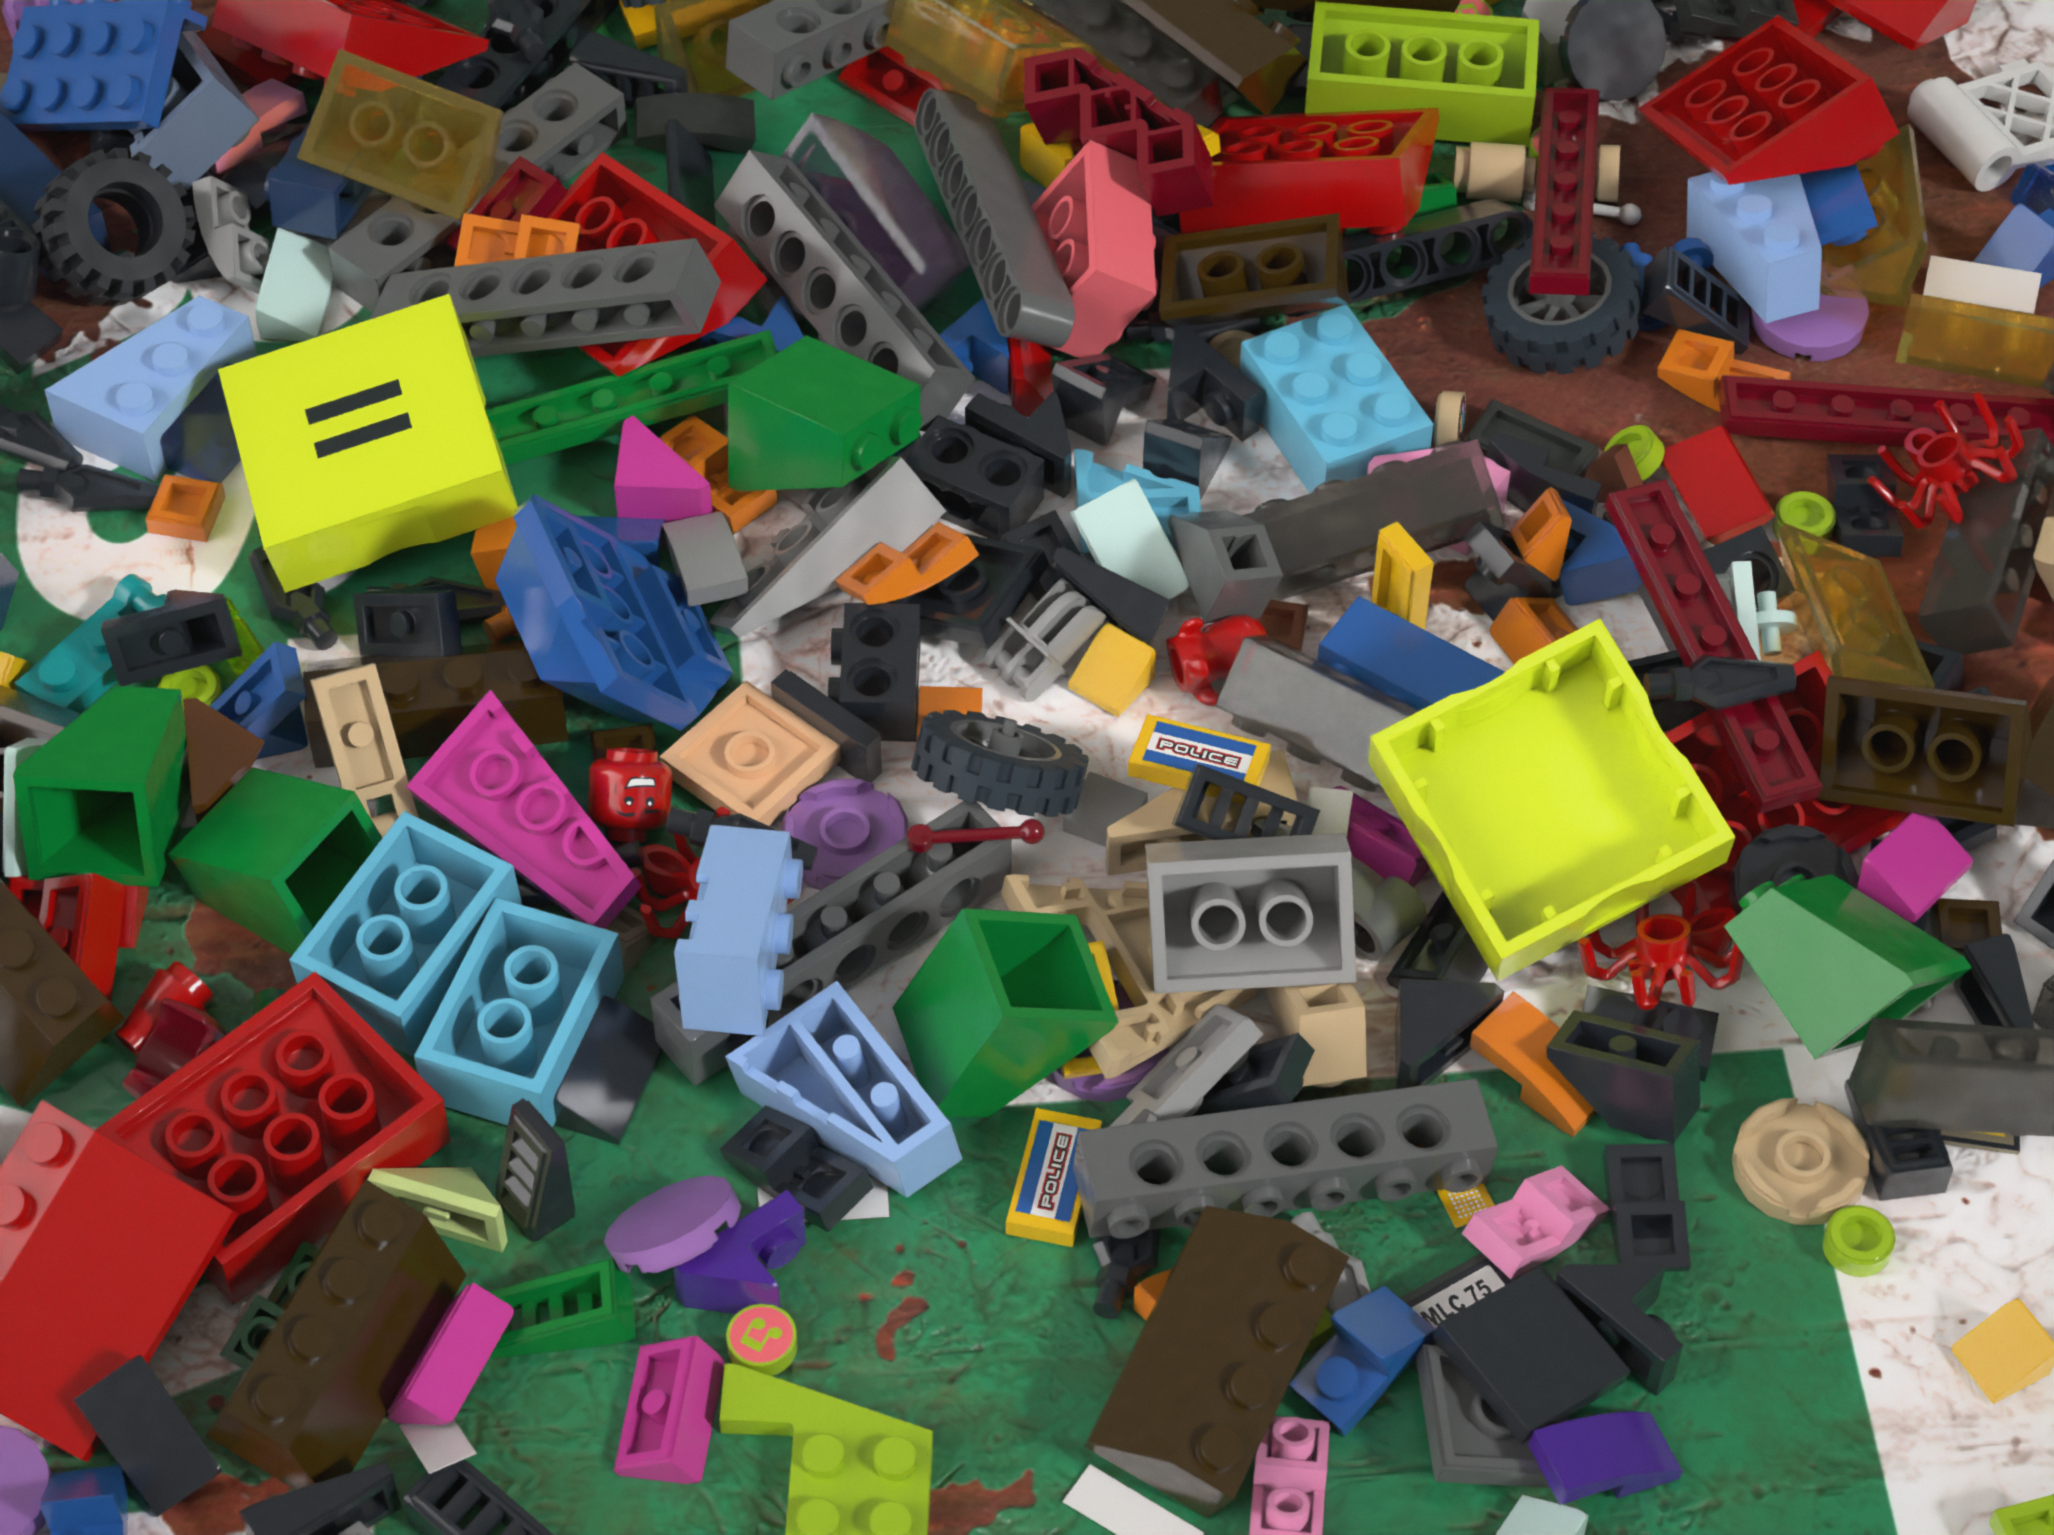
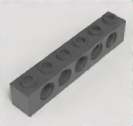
(803, 40)
(554, 128)
(837, 280)
(569, 296)
(857, 928)
(1310, 1134)

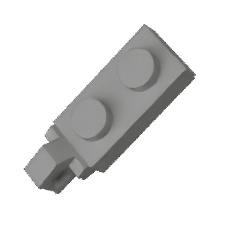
(1192, 1068)

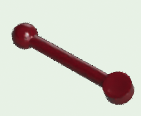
(921, 837)

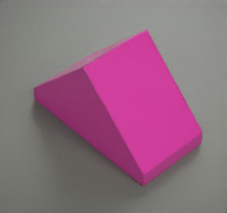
(656, 480)

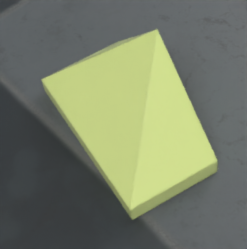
(450, 1199)

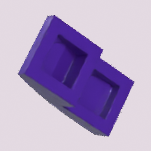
(1603, 1454)

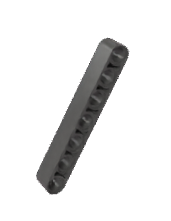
(994, 220)

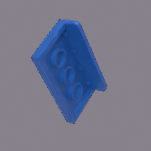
(94, 64)

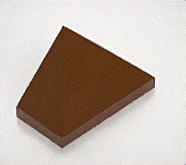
(217, 754)

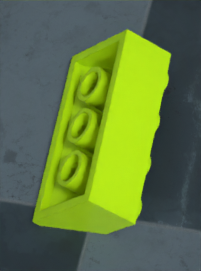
(1399, 58)

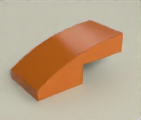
(495, 239)
(1698, 362)
(708, 454)
(893, 575)
(1516, 1043)

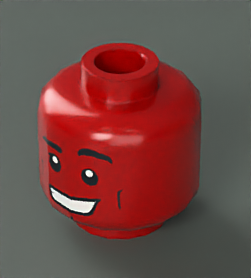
(629, 793)

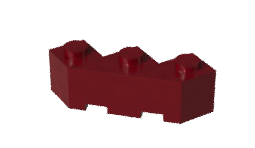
(1081, 99)

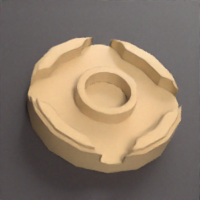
(1800, 1161)

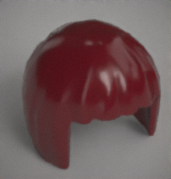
(176, 1040)

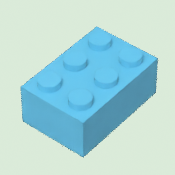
(1332, 397)
(405, 927)
(518, 1011)

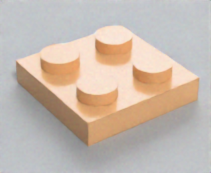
(751, 756)

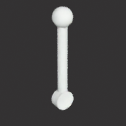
(1628, 214)

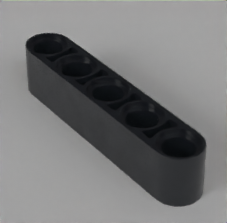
(1420, 249)

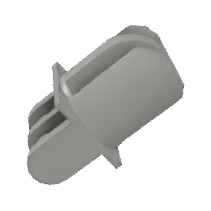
(1052, 632)

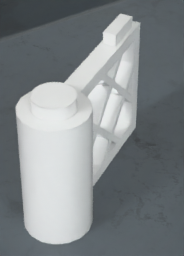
(1978, 135)

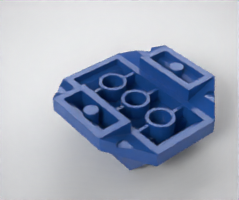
(607, 620)

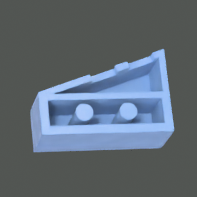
(1760, 241)
(141, 386)
(737, 930)
(850, 1088)

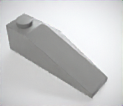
(839, 529)

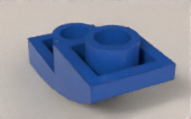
(1838, 205)

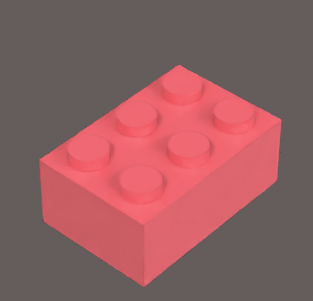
(1101, 243)

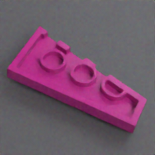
(516, 808)

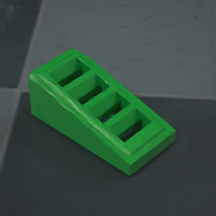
(586, 1329)

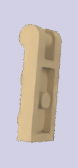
(363, 740)

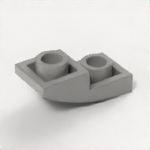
(225, 227)
(706, 558)

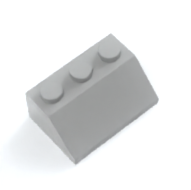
(1251, 913)

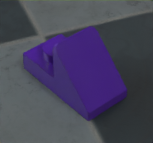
(736, 1266)

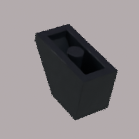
(1630, 1073)

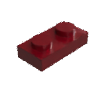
(519, 191)

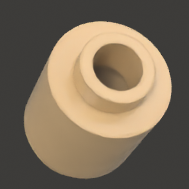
(1493, 171)

